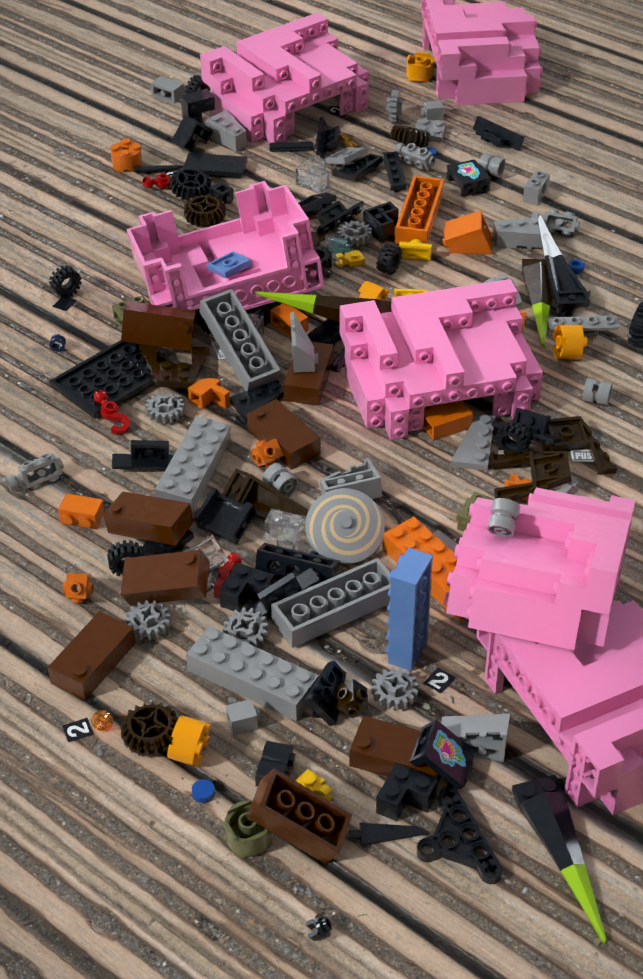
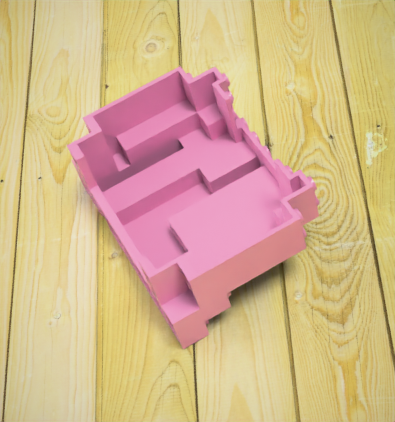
(482, 51)
(283, 74)
(269, 232)
(438, 352)
(549, 578)
(585, 703)

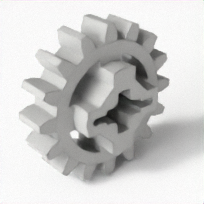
(394, 106)
(355, 232)
(163, 407)
(148, 619)
(246, 625)
(394, 688)

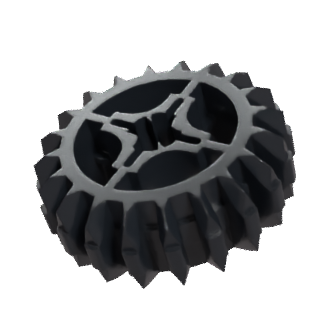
(189, 183)
(635, 334)

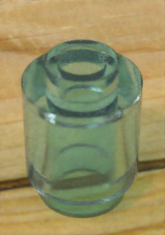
(338, 245)

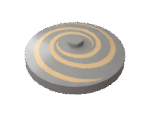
(345, 526)

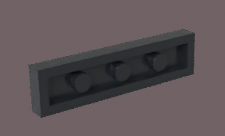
(394, 171)

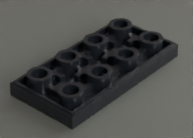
(217, 164)

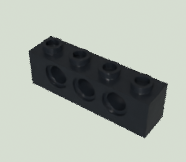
(288, 558)

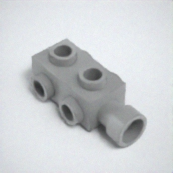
(416, 156)
(561, 221)
(38, 472)

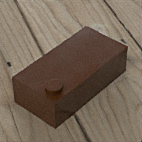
(158, 325)
(309, 386)
(293, 436)
(148, 518)
(165, 577)
(91, 655)
(382, 745)
(299, 816)

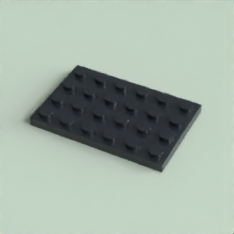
(115, 370)

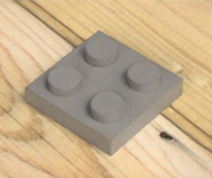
(435, 128)
(346, 156)

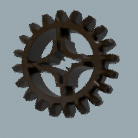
(410, 135)
(204, 211)
(148, 724)

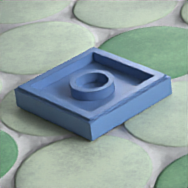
(229, 264)

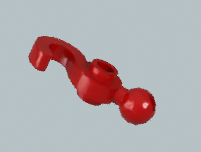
(162, 181)
(110, 411)
(224, 572)

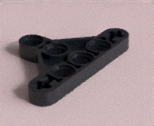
(463, 849)

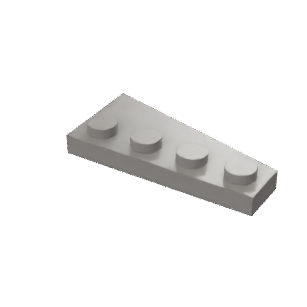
(476, 445)

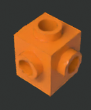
(266, 452)
(85, 587)

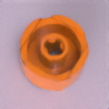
(126, 155)

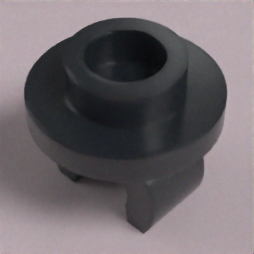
(322, 927)

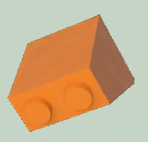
(468, 235)

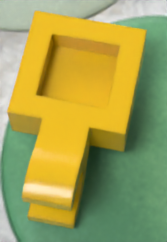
(351, 259)
(316, 784)

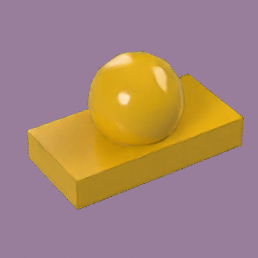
(416, 250)

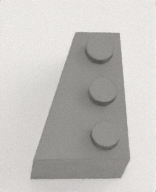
(227, 131)
(517, 233)
(360, 478)
(482, 733)

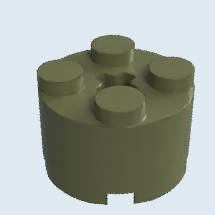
(243, 834)

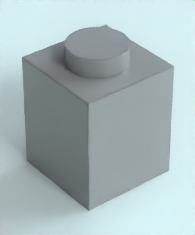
(433, 110)
(242, 717)

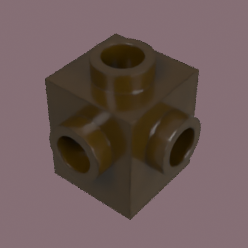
(352, 698)

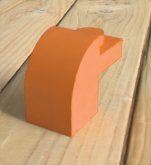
(208, 391)

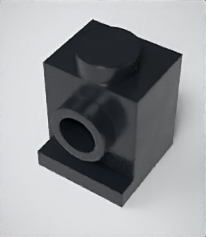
(222, 191)

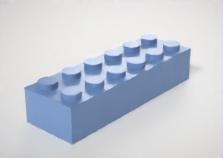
(409, 608)

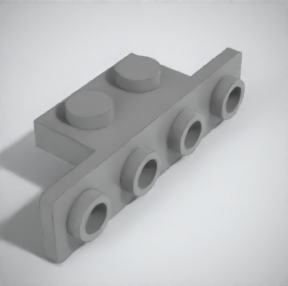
(590, 324)

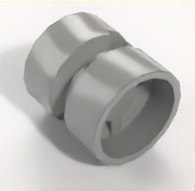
(491, 165)
(603, 394)
(280, 479)
(503, 515)

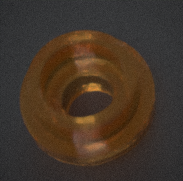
(102, 720)

